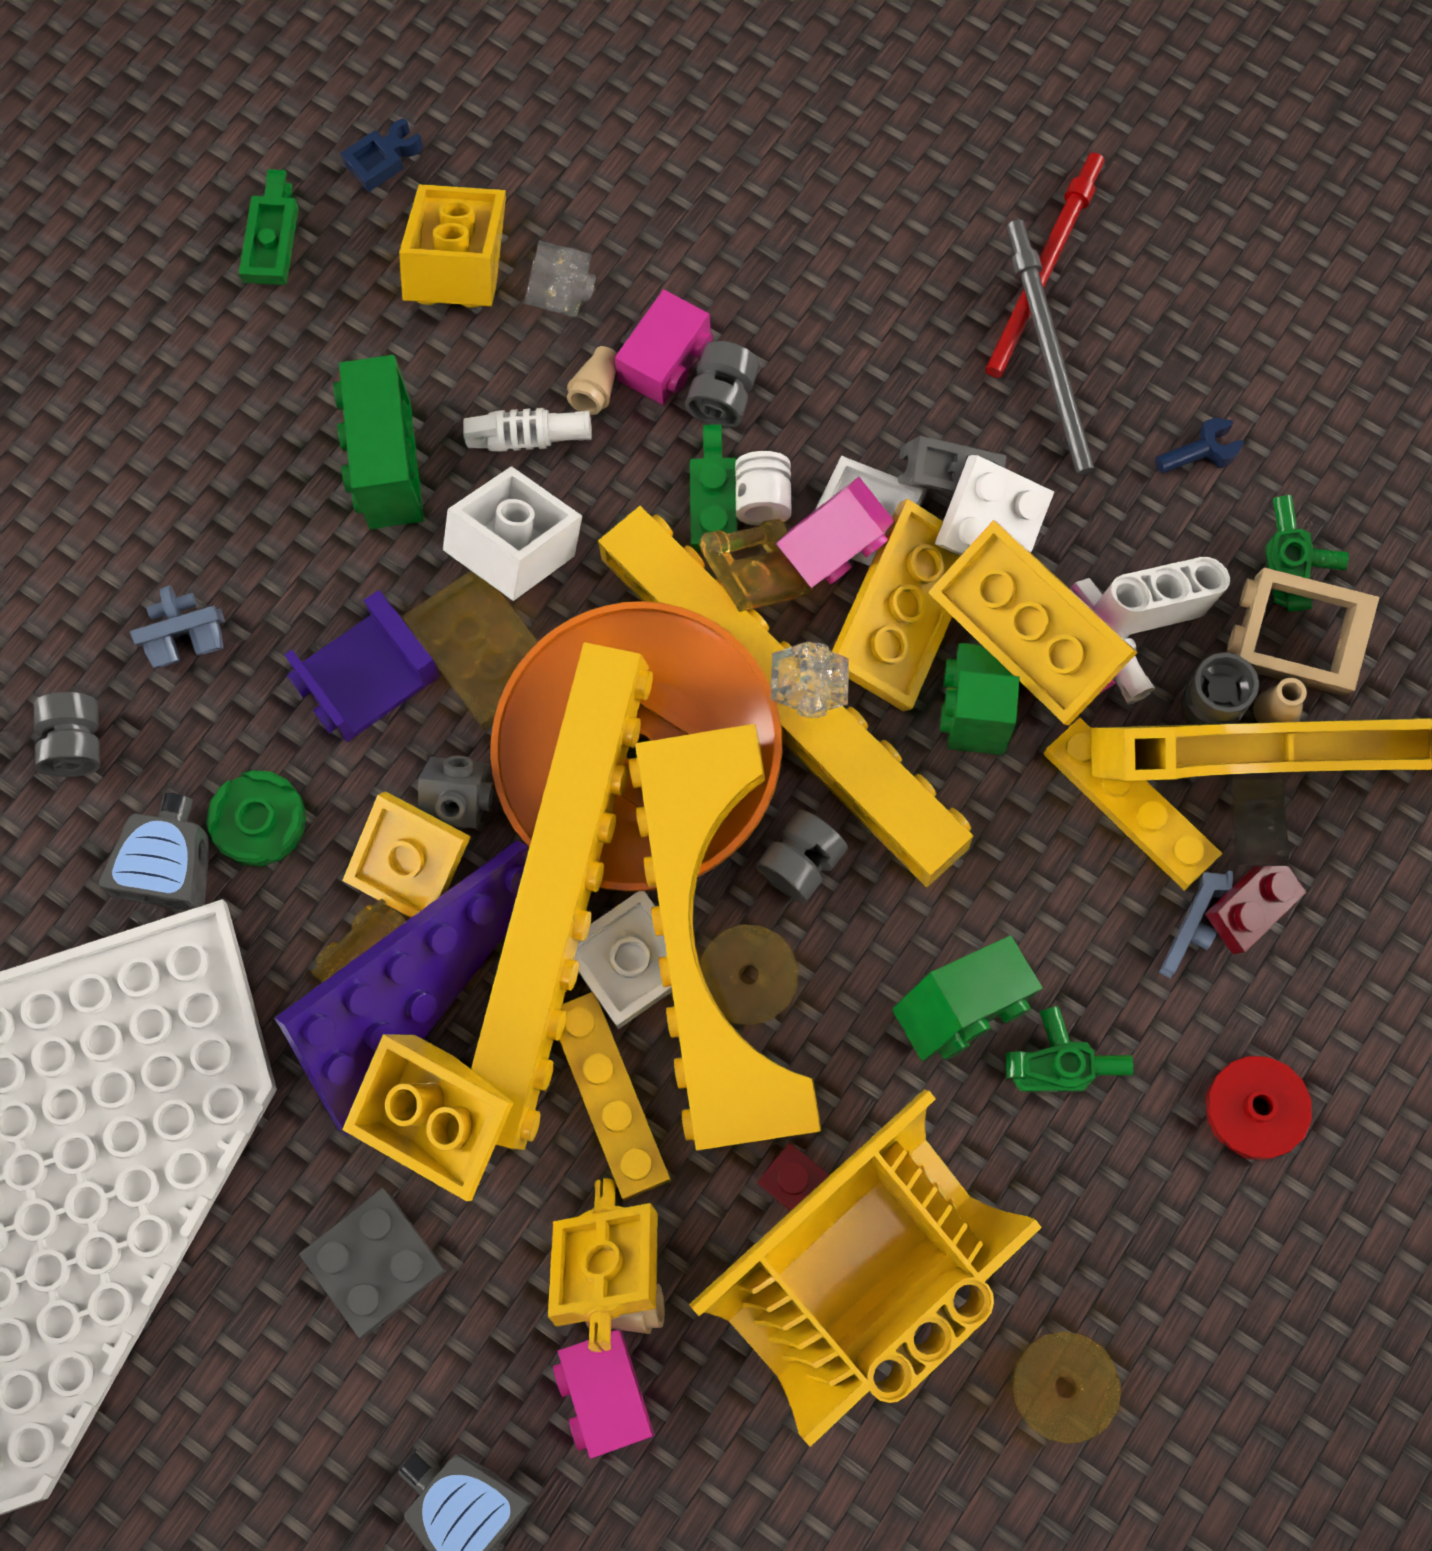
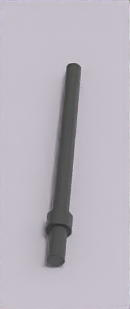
(1027, 267)

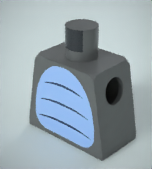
(160, 858)
(460, 1504)

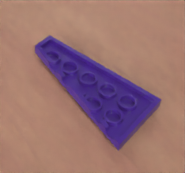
(401, 981)

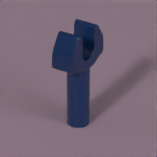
(1203, 448)

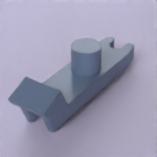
(1192, 929)

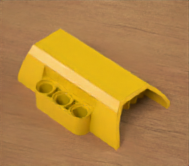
(863, 1270)

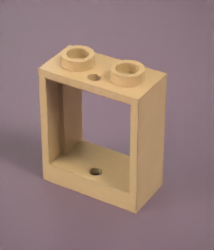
(1351, 642)

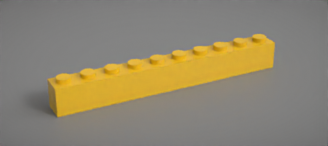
(834, 747)
(558, 882)

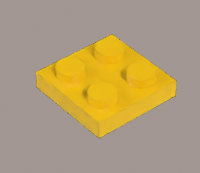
(405, 855)

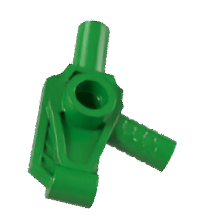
(1293, 553)
(1063, 1066)

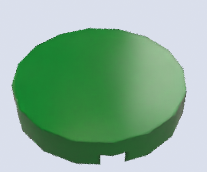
(256, 818)

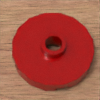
(1235, 1120)

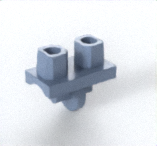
(159, 637)

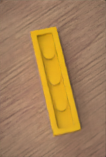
(1136, 810)
(611, 1099)

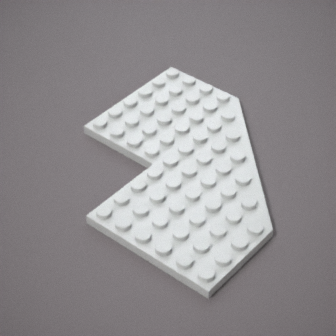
(119, 1121)

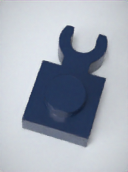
(379, 158)

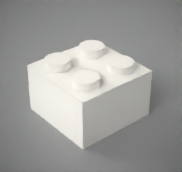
(511, 533)

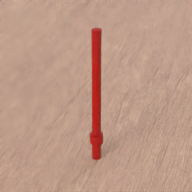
(1077, 198)

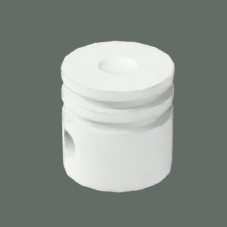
(763, 487)

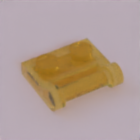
(758, 578)

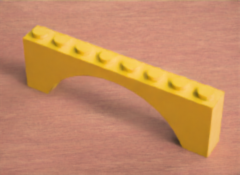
(1260, 748)
(730, 1085)

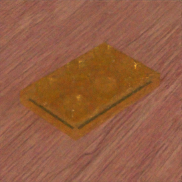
(472, 641)

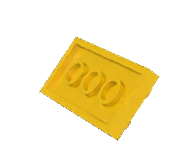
(894, 619)
(1032, 623)

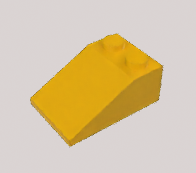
(452, 246)
(428, 1113)

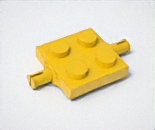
(603, 1265)

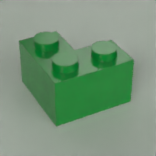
(978, 702)
(965, 995)

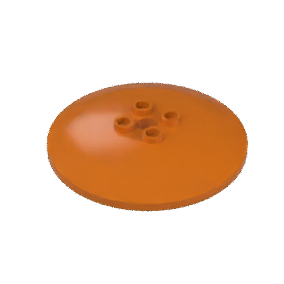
(698, 686)

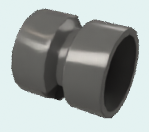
(722, 384)
(1220, 690)
(67, 735)
(806, 850)

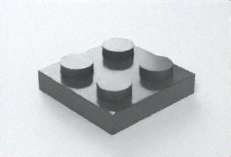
(372, 1263)

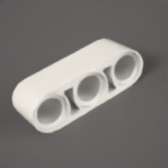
(1162, 595)

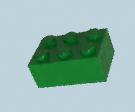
(378, 442)

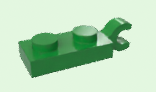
(270, 233)
(712, 488)

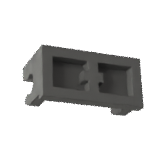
(939, 462)

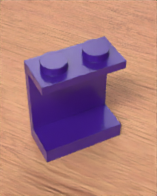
(364, 671)

